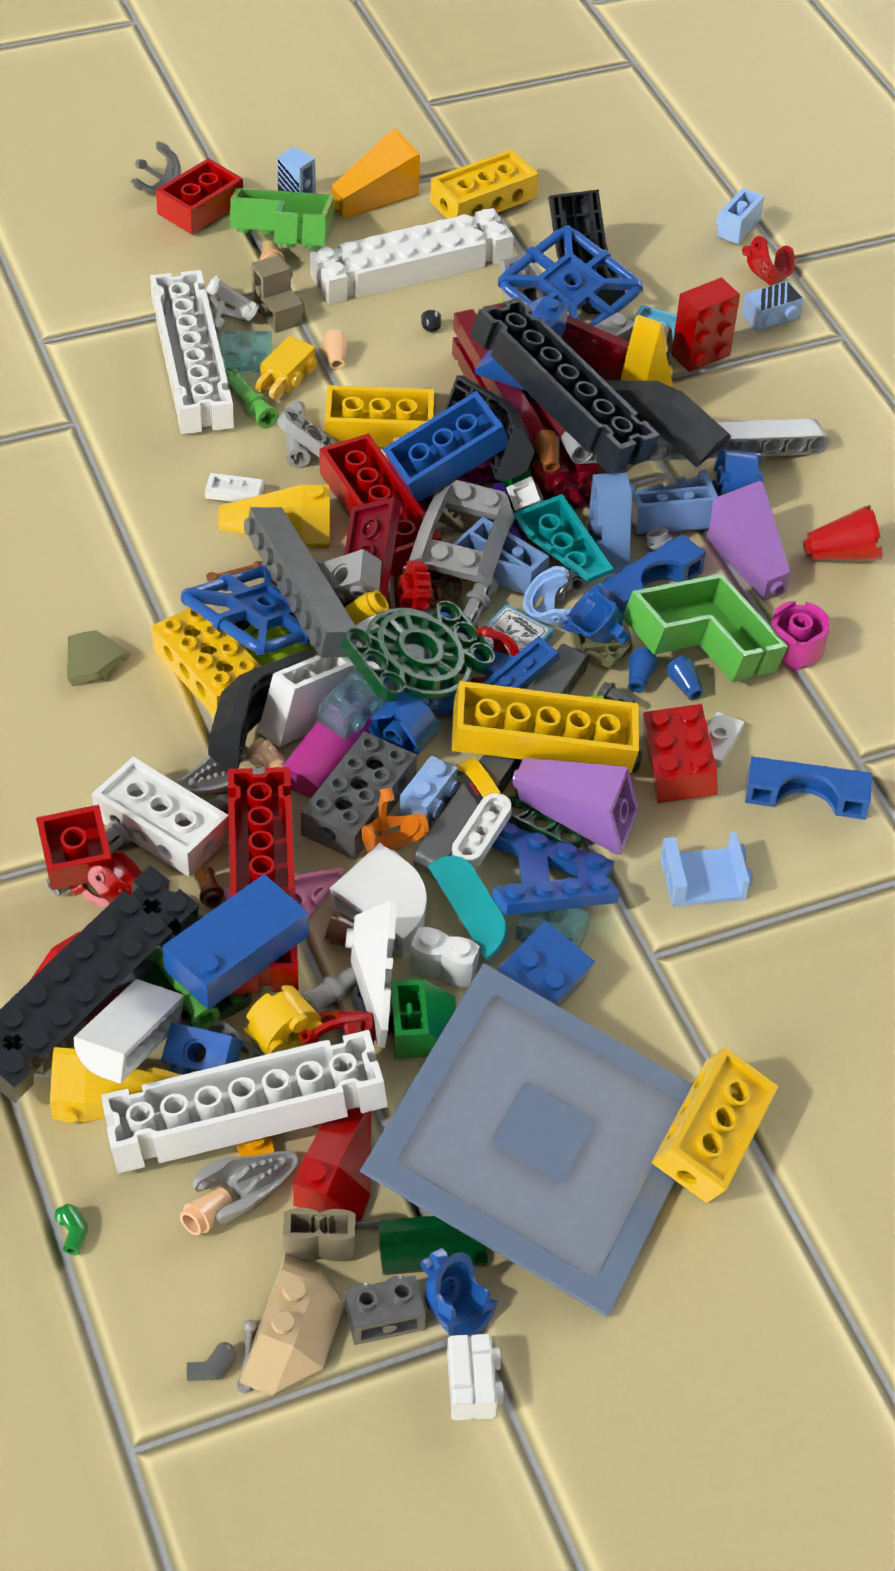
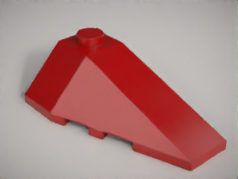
(332, 1165)

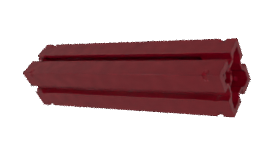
(571, 478)

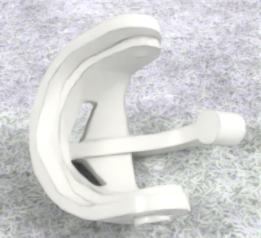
(243, 307)

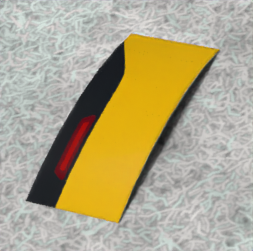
(476, 779)

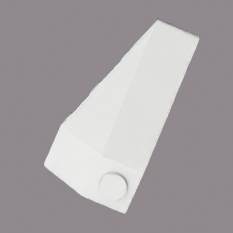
(373, 962)

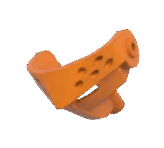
(412, 827)

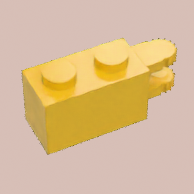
(286, 367)

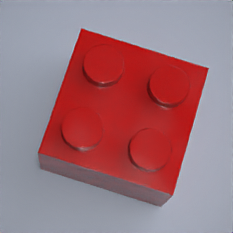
(73, 845)

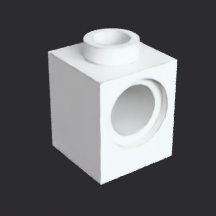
(525, 494)

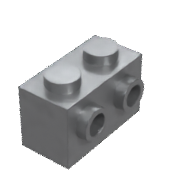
(384, 1309)

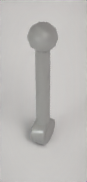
(249, 1327)

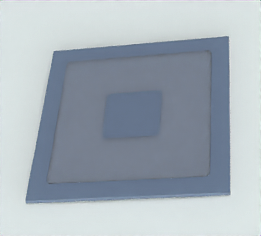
(535, 1139)

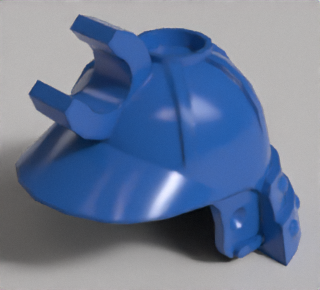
(596, 618)
(455, 1295)

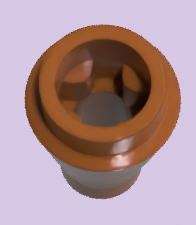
(547, 448)

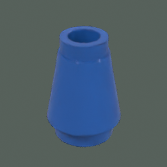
(641, 667)
(685, 676)

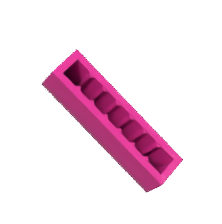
(318, 757)

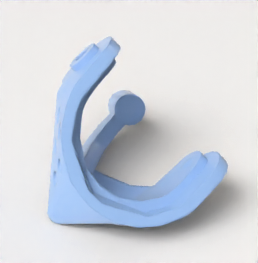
(547, 585)

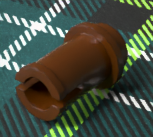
(210, 892)

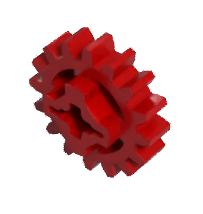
(414, 586)

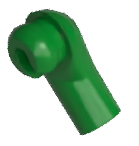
(76, 1225)

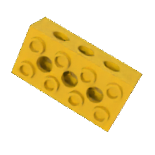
(485, 184)
(201, 655)
(715, 1125)

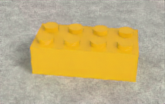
(376, 411)

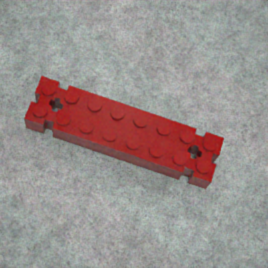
(263, 845)

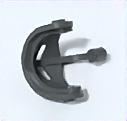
(172, 169)

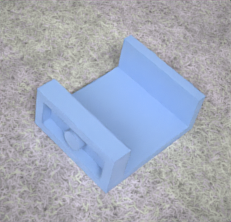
(705, 874)

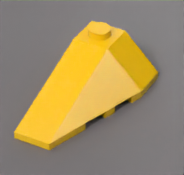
(304, 505)
(78, 1091)

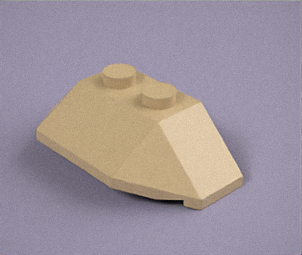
(293, 1329)

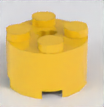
(280, 1020)

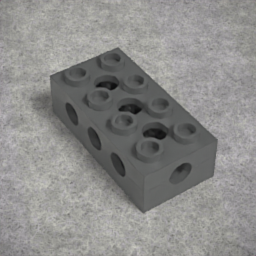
(353, 792)

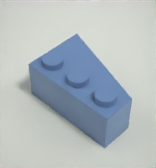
(675, 506)
(611, 517)
(518, 560)

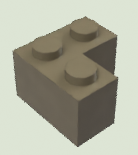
(274, 293)

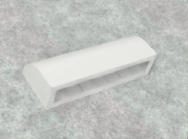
(128, 1030)

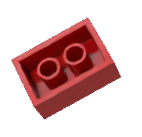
(198, 196)
(705, 324)
(680, 753)

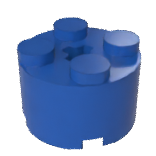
(736, 470)
(405, 723)

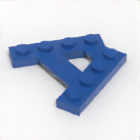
(505, 670)
(536, 890)

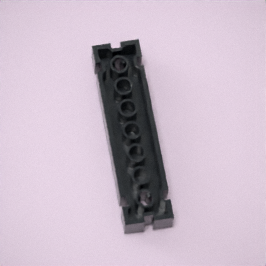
(564, 385)
(88, 976)

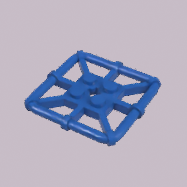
(571, 269)
(258, 604)

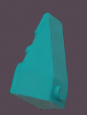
(561, 534)

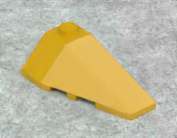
(647, 353)

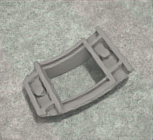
(459, 560)

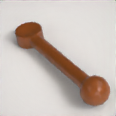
(214, 576)

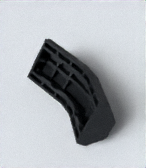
(583, 214)
(674, 418)
(519, 450)
(242, 709)

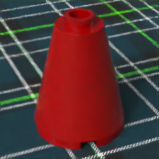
(846, 538)

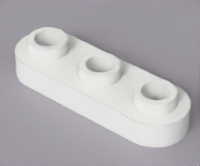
(469, 842)

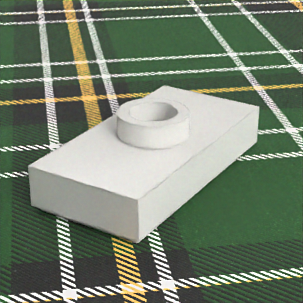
(232, 488)
(723, 735)

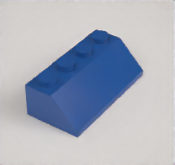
(552, 313)

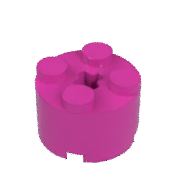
(803, 630)

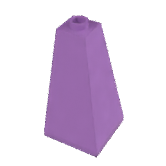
(749, 540)
(581, 796)

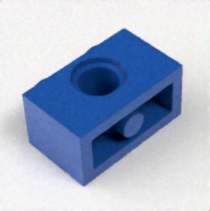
(185, 1042)

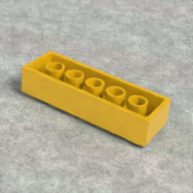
(544, 725)

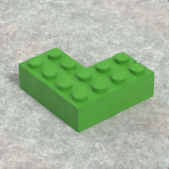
(286, 214)
(710, 615)

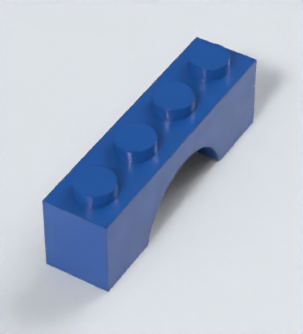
(674, 561)
(843, 789)

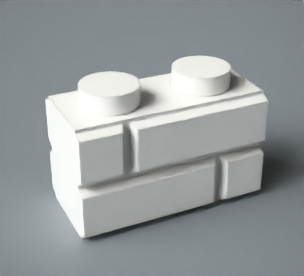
(472, 1377)

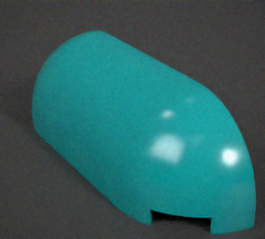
(472, 903)

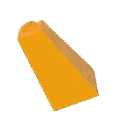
(379, 178)

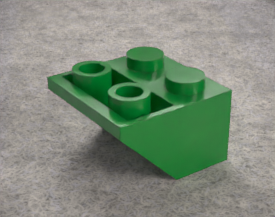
(418, 1016)

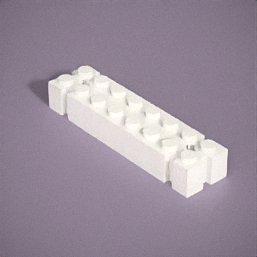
(410, 256)
(191, 352)
(243, 1101)

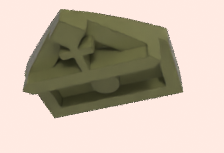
(606, 653)
(92, 656)

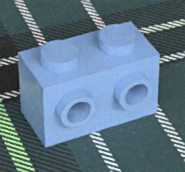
(740, 216)
(430, 789)

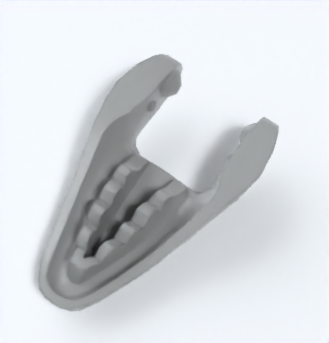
(210, 777)
(249, 1176)

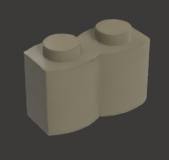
(319, 1234)

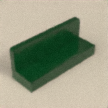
(413, 1239)

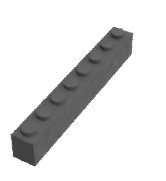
(299, 579)

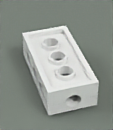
(162, 816)

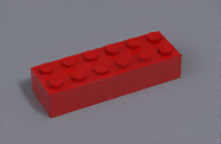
(362, 475)

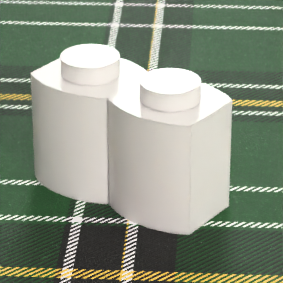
(443, 956)

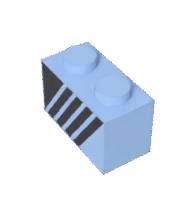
(296, 171)
(772, 306)

